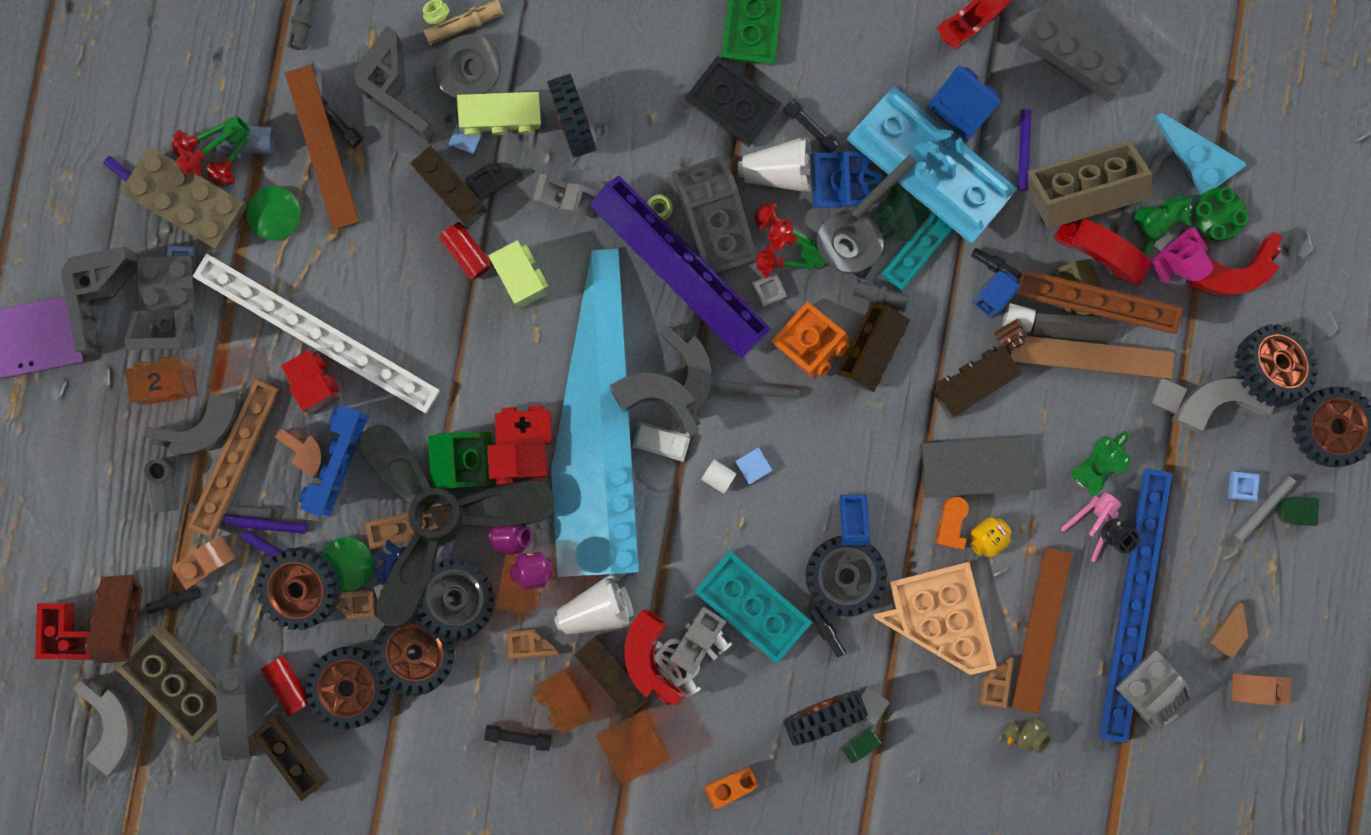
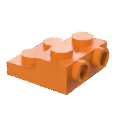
(812, 341)

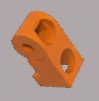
(950, 523)
(730, 787)

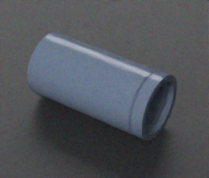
(261, 142)

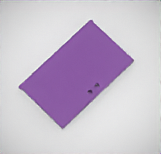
(37, 337)

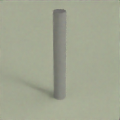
(1265, 509)

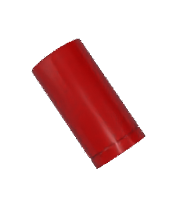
(465, 251)
(285, 685)

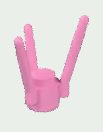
(1105, 508)

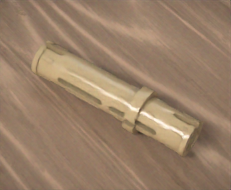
(463, 22)

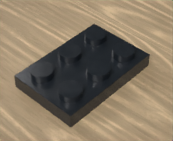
(733, 101)

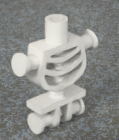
(668, 669)

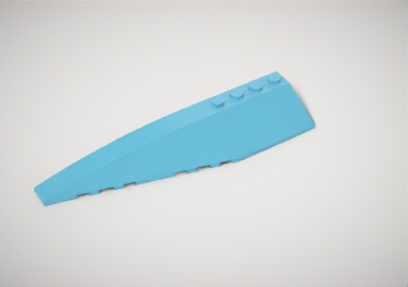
(594, 439)

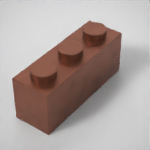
(114, 619)

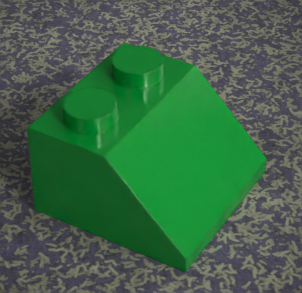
(459, 460)

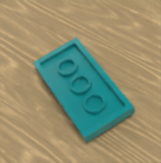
(753, 607)

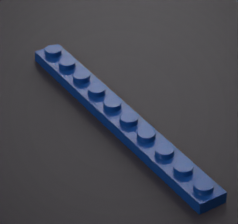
(1135, 601)

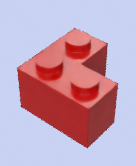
(310, 383)
(517, 462)
(57, 635)

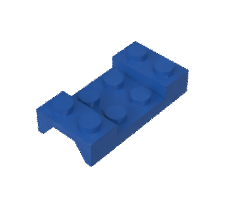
(321, 498)

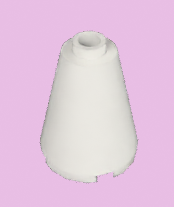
(779, 166)
(596, 609)

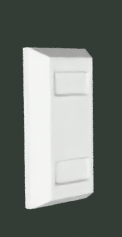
(661, 441)

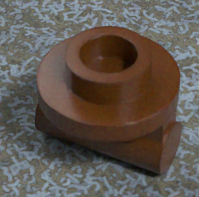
(1011, 335)

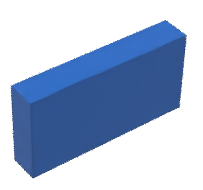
(854, 520)

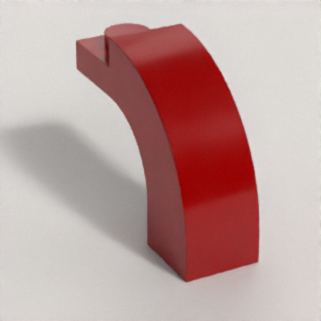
(971, 21)
(1106, 247)
(1234, 282)
(641, 662)

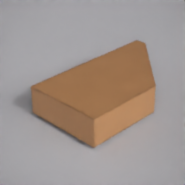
(358, 604)
(1231, 632)
(528, 644)
(996, 685)

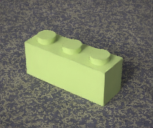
(498, 113)

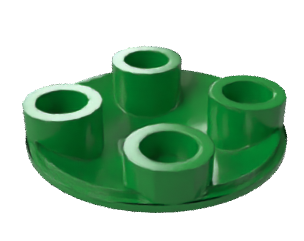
(273, 213)
(1220, 214)
(352, 561)

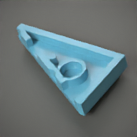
(1202, 159)

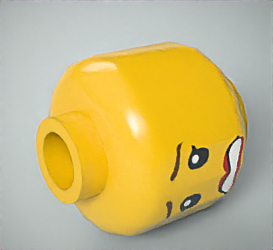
(990, 537)

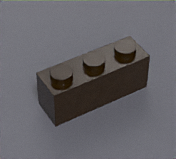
(449, 186)
(873, 346)
(976, 381)
(611, 675)
(290, 757)

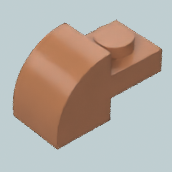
(309, 454)
(204, 562)
(1261, 689)

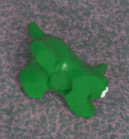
(1156, 222)
(1105, 460)

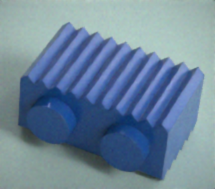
(996, 293)

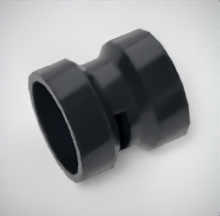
(1120, 536)

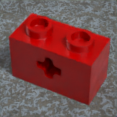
(537, 416)

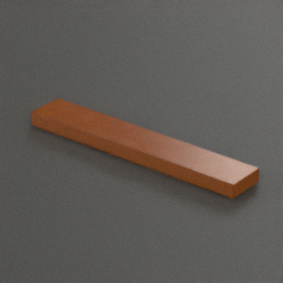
(322, 147)
(1099, 301)
(1041, 630)

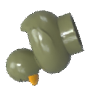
(1031, 737)

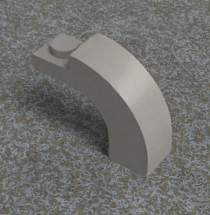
(1203, 400)
(117, 725)

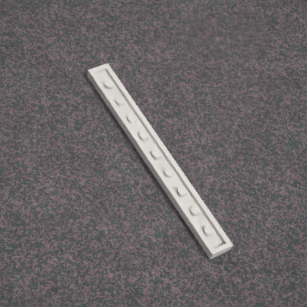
(316, 333)

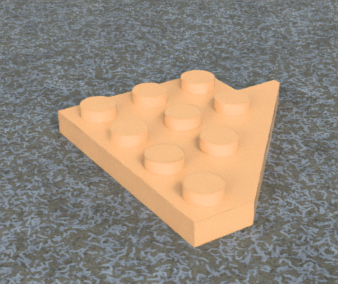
(942, 616)

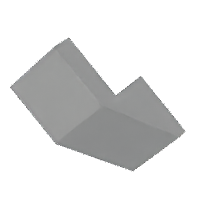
(565, 196)
(697, 640)

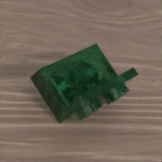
(900, 212)

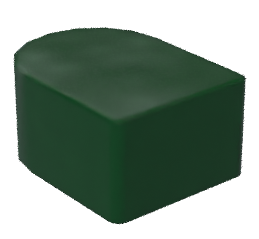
(1298, 511)
(861, 745)

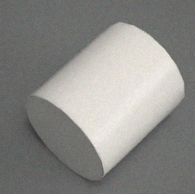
(1024, 314)
(718, 476)

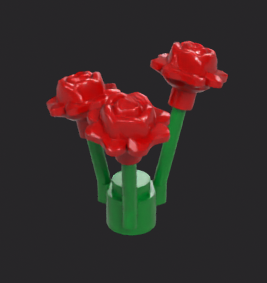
(234, 131)
(781, 234)

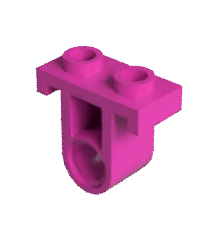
(1184, 258)

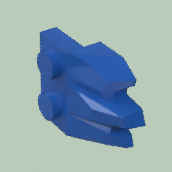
(841, 179)

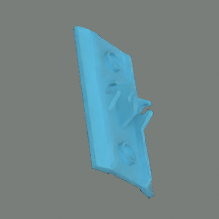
(947, 172)

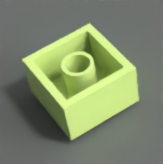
(518, 275)

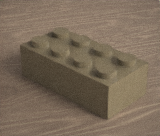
(1090, 184)
(184, 199)
(173, 683)

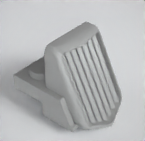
(1155, 690)

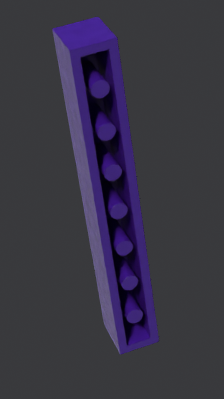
(679, 266)

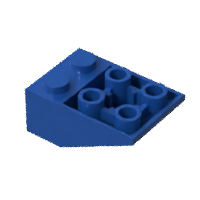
(964, 102)

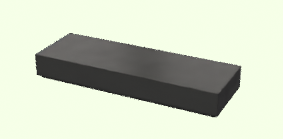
(1074, 327)

